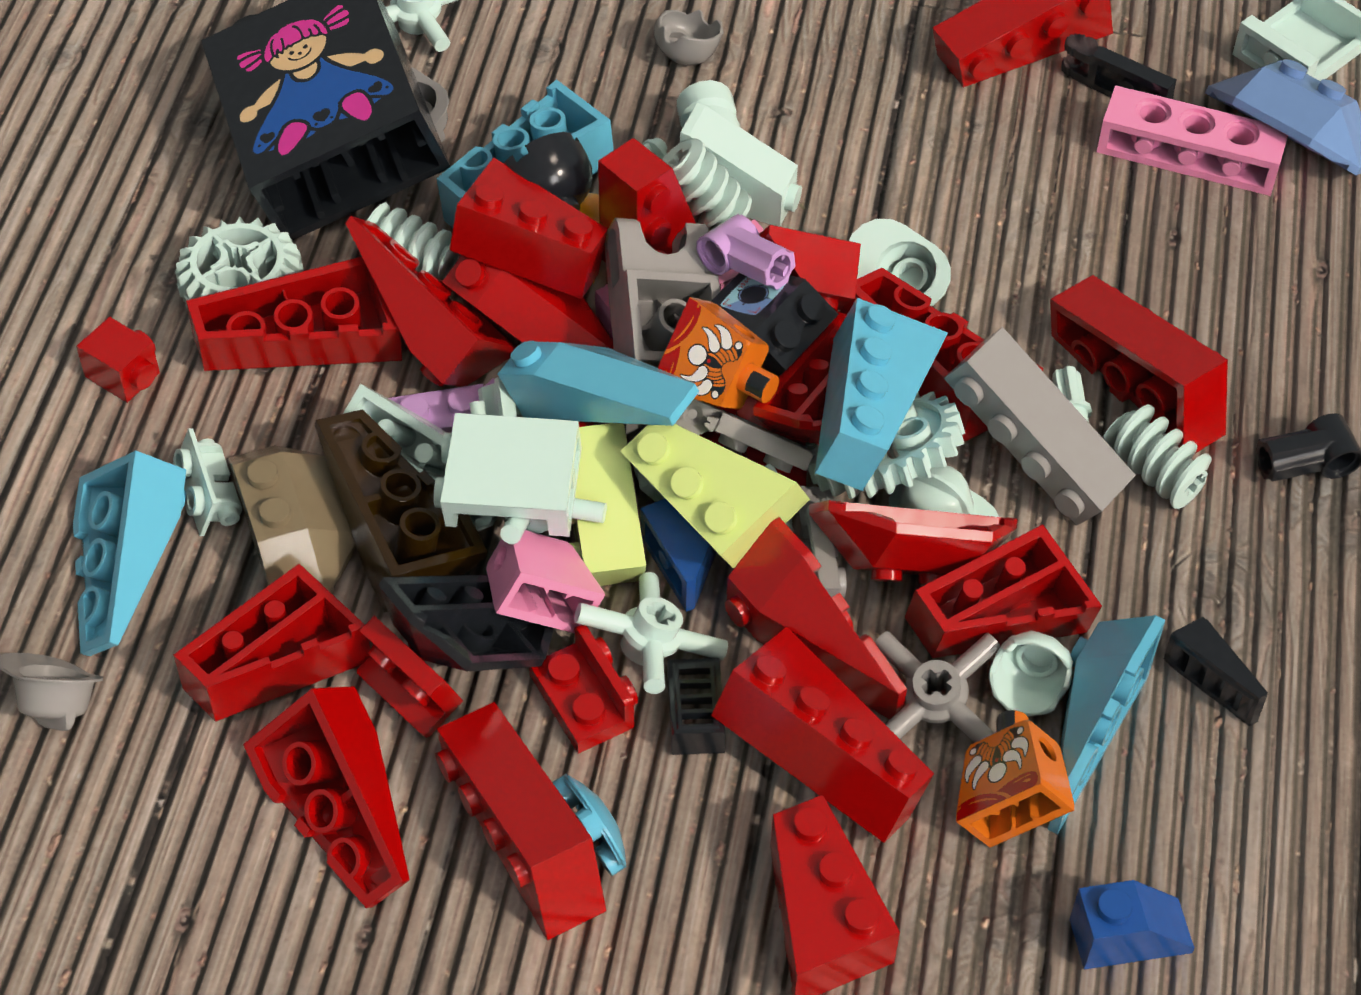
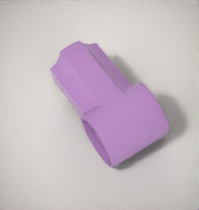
(739, 247)

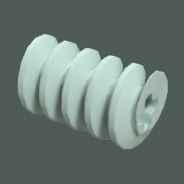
(707, 183)
(420, 240)
(1158, 455)

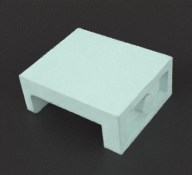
(1311, 32)
(510, 469)

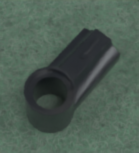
(1323, 446)

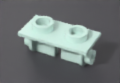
(205, 498)

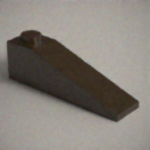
(392, 506)

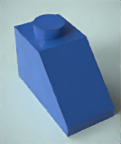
(677, 550)
(1127, 924)

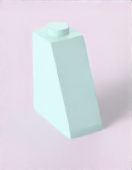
(756, 167)

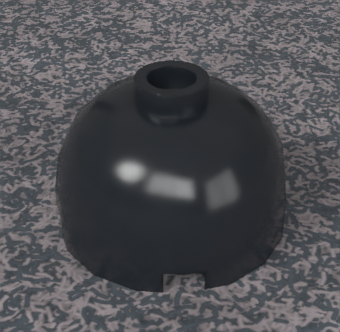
(557, 166)

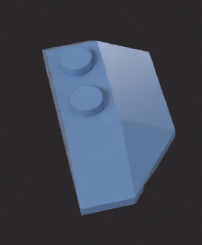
(1300, 106)

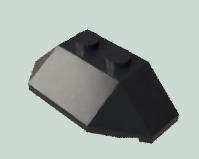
(456, 624)

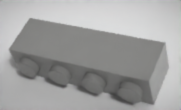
(1039, 427)

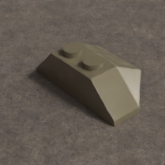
(293, 513)

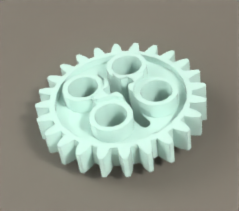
(922, 442)

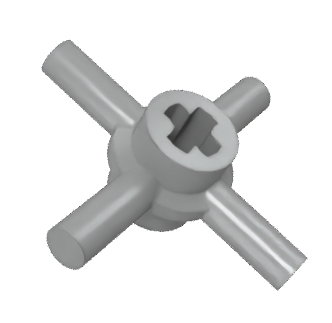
(936, 676)

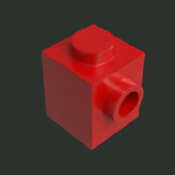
(118, 359)

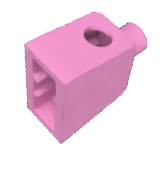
(541, 581)

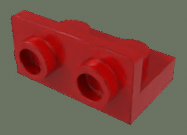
(406, 680)
(586, 691)

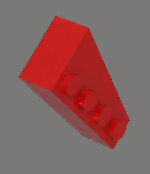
(1014, 33)
(890, 291)
(822, 734)
(523, 819)

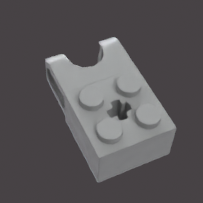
(652, 287)

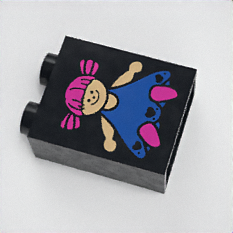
(322, 109)

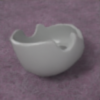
(687, 37)

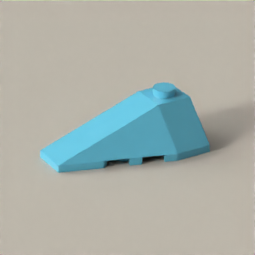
(592, 385)
(124, 525)
(1103, 687)

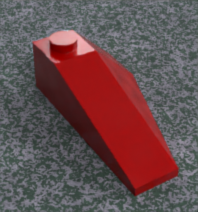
(526, 307)
(439, 332)
(779, 589)
(332, 777)

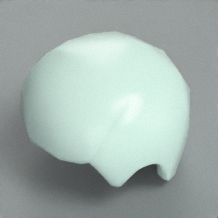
(1031, 673)

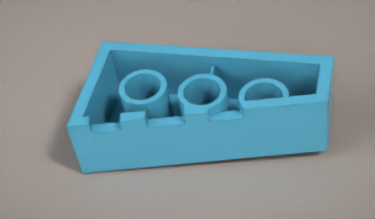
(557, 112)
(870, 387)

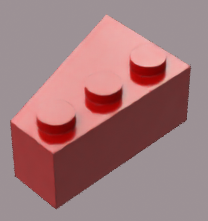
(642, 188)
(1003, 594)
(271, 647)

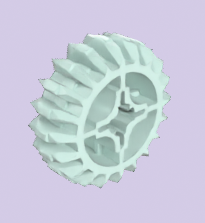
(235, 258)

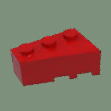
(527, 232)
(827, 902)

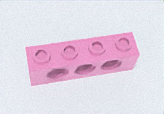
(1192, 140)

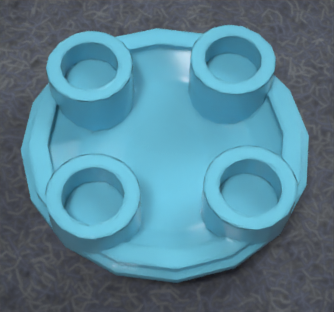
(596, 820)

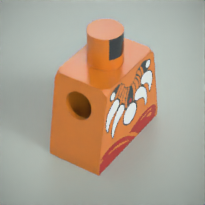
(718, 356)
(1012, 781)

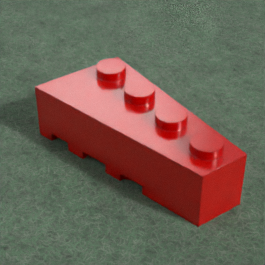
(297, 321)
(1144, 358)

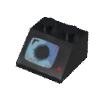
(783, 317)

